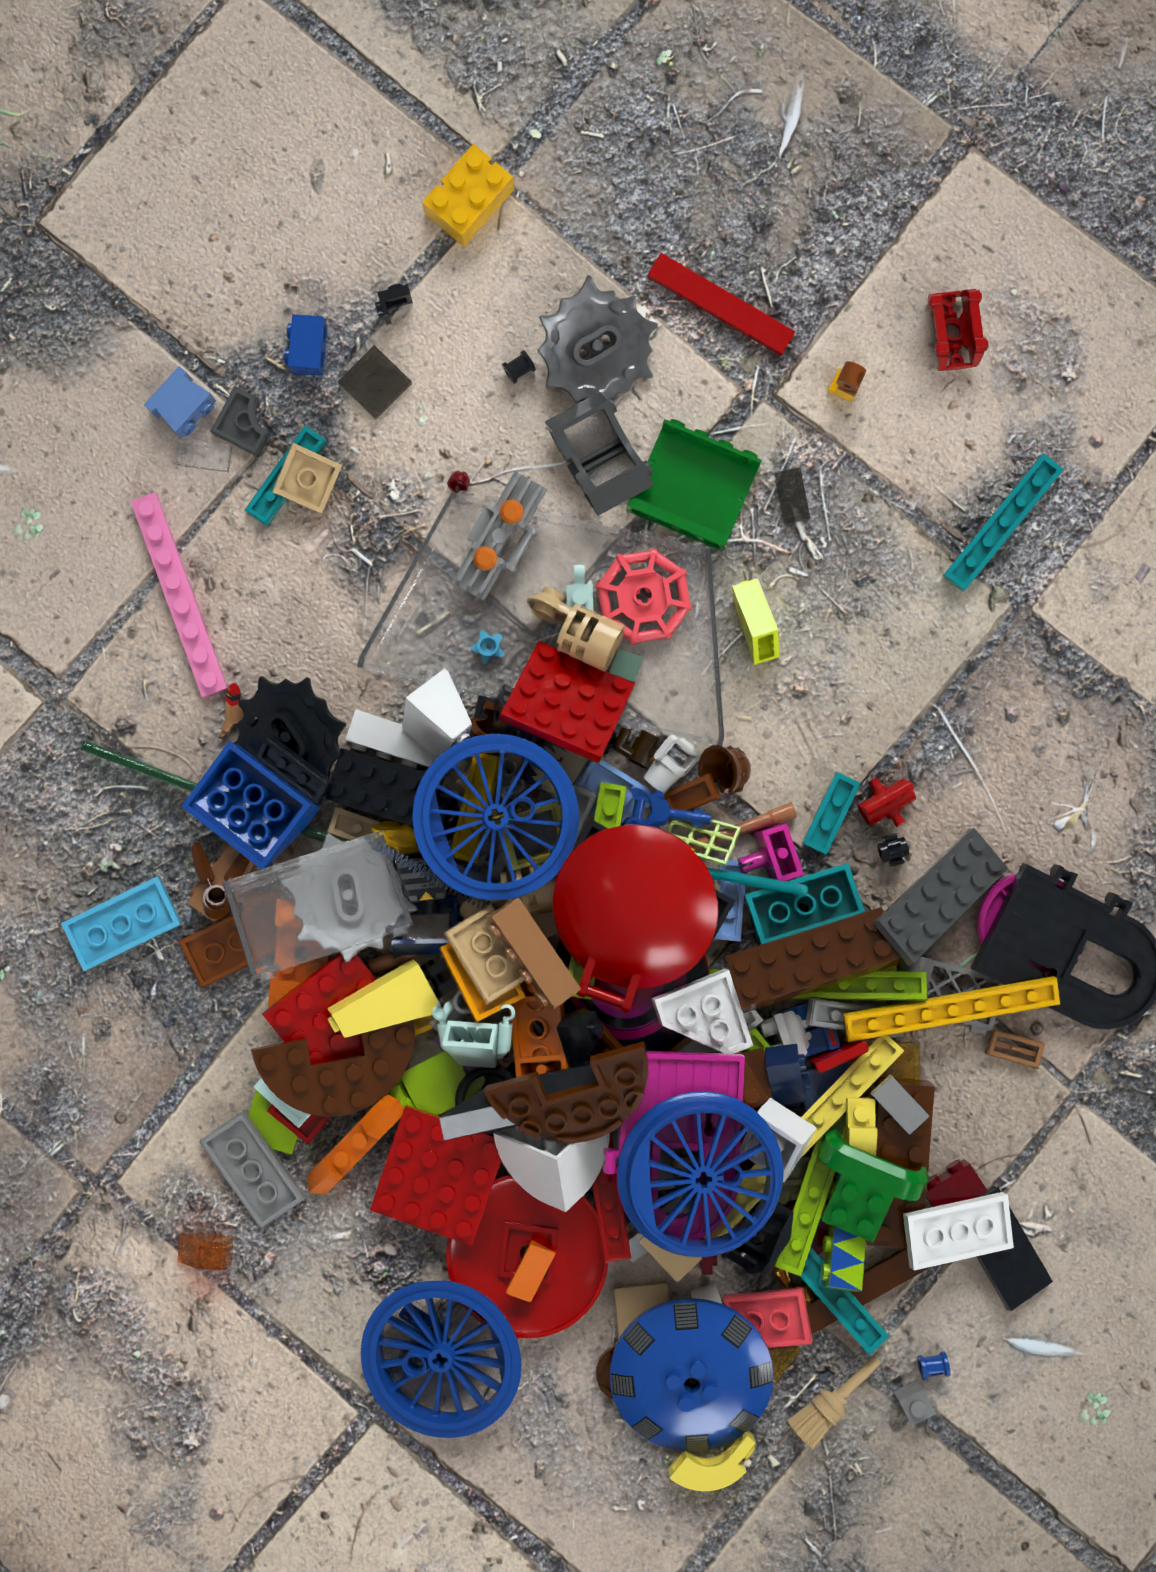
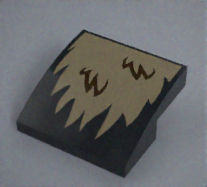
(570, 762)

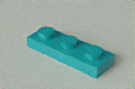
(831, 813)

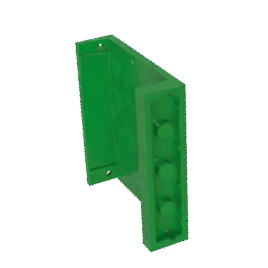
(695, 484)

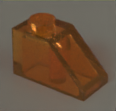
(205, 1251)

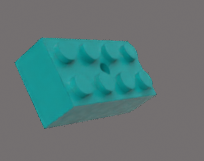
(829, 899)

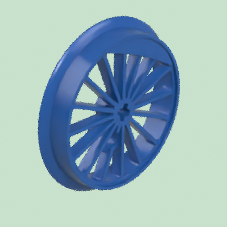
(432, 837)
(635, 1182)
(407, 1410)

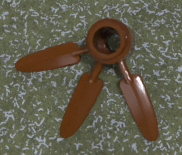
(214, 897)

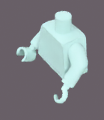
(474, 1042)

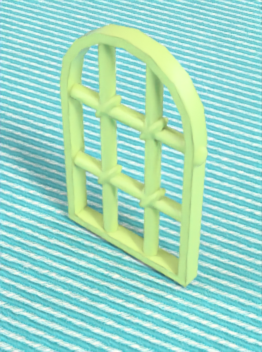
(713, 834)

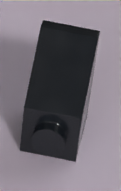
(579, 1035)

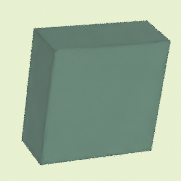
(626, 665)

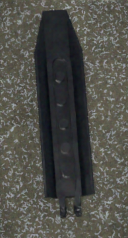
(478, 1116)

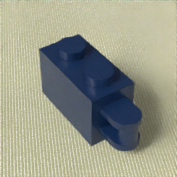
(786, 1075)

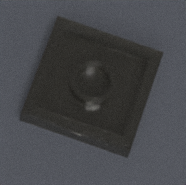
(375, 382)

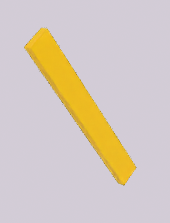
(951, 1009)

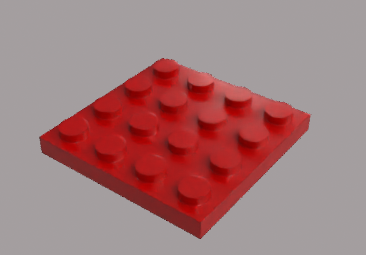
(567, 702)
(305, 1012)
(437, 1180)

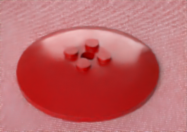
(510, 1223)

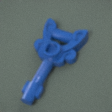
(661, 811)

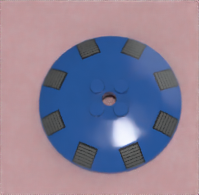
(687, 1342)

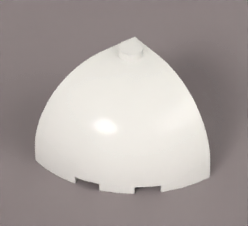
(551, 1170)

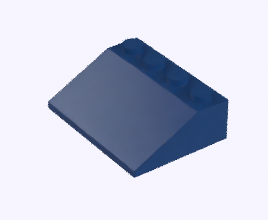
(249, 805)

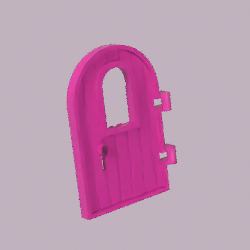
(678, 1074)

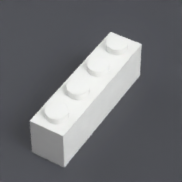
(387, 739)

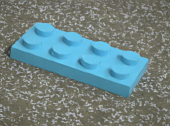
(121, 923)

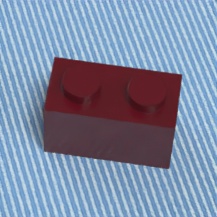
(954, 1185)

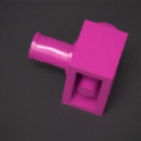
(775, 854)

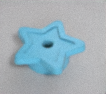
(494, 651)

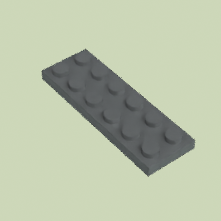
(940, 896)

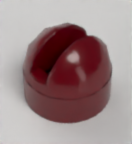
(455, 478)

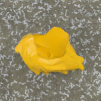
(398, 836)

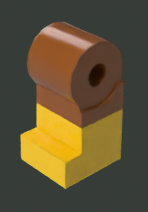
(847, 381)

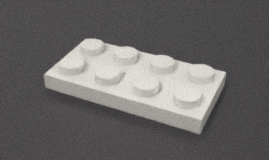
(958, 1230)

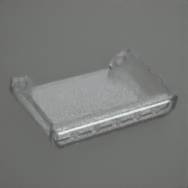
(317, 905)

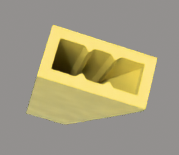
(385, 1002)

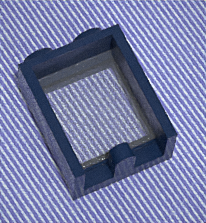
(427, 930)

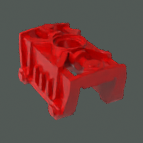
(968, 324)

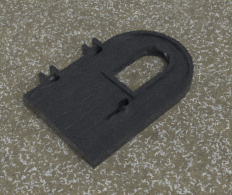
(1052, 929)

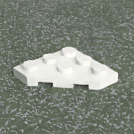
(706, 1013)

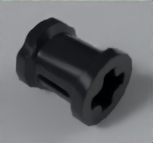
(518, 366)

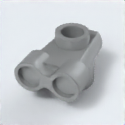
(508, 775)

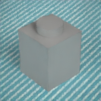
(914, 1402)

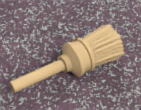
(828, 1407)

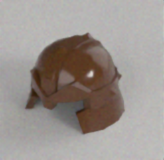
(727, 766)

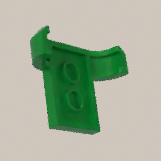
(865, 1187)

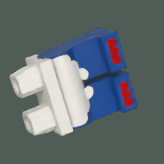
(790, 1029)

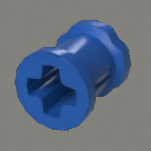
(933, 1365)

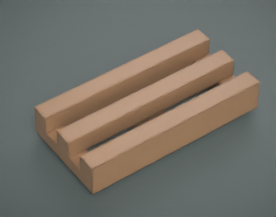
(992, 1042)

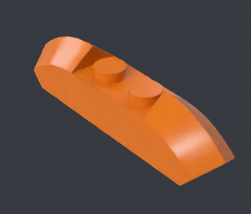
(354, 1145)

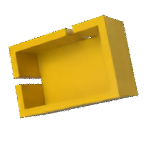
(468, 195)

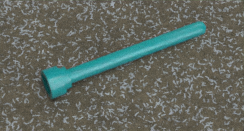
(757, 881)

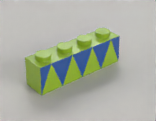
(843, 1257)

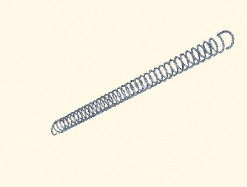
(423, 875)

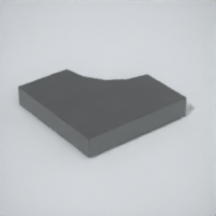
(239, 423)

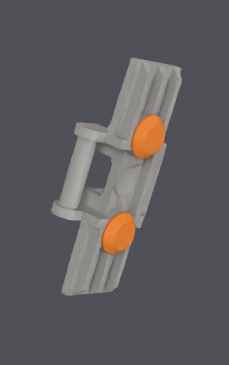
(491, 532)

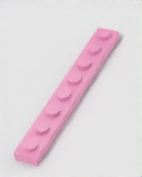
(179, 595)

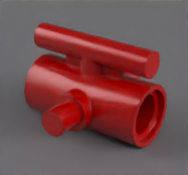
(887, 802)

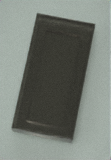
(792, 496)

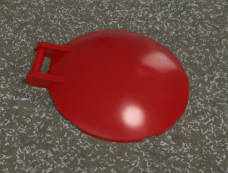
(634, 910)

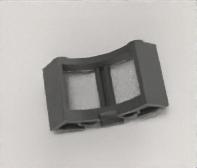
(599, 453)

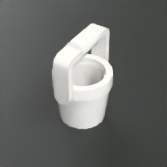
(664, 769)

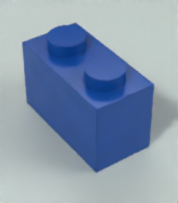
(306, 345)

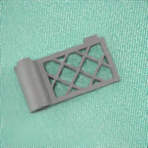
(926, 965)

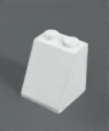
(436, 715)

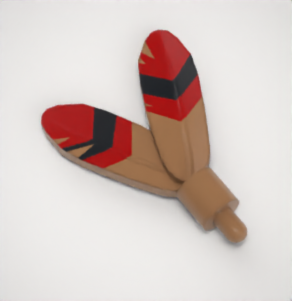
(233, 710)

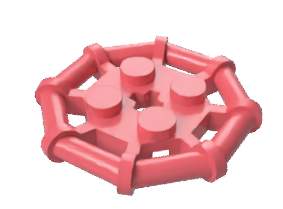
(652, 583)

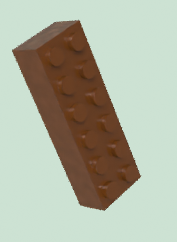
(810, 960)
(905, 1151)

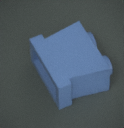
(180, 402)

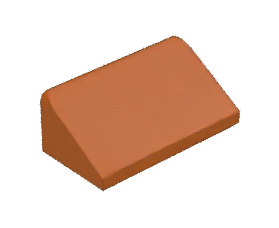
(530, 1271)

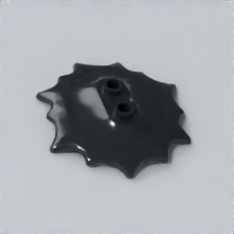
(310, 725)

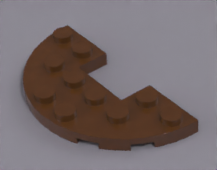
(340, 1084)
(581, 1111)

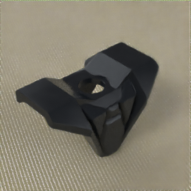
(763, 1256)

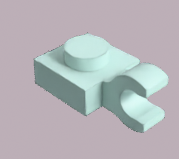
(580, 592)

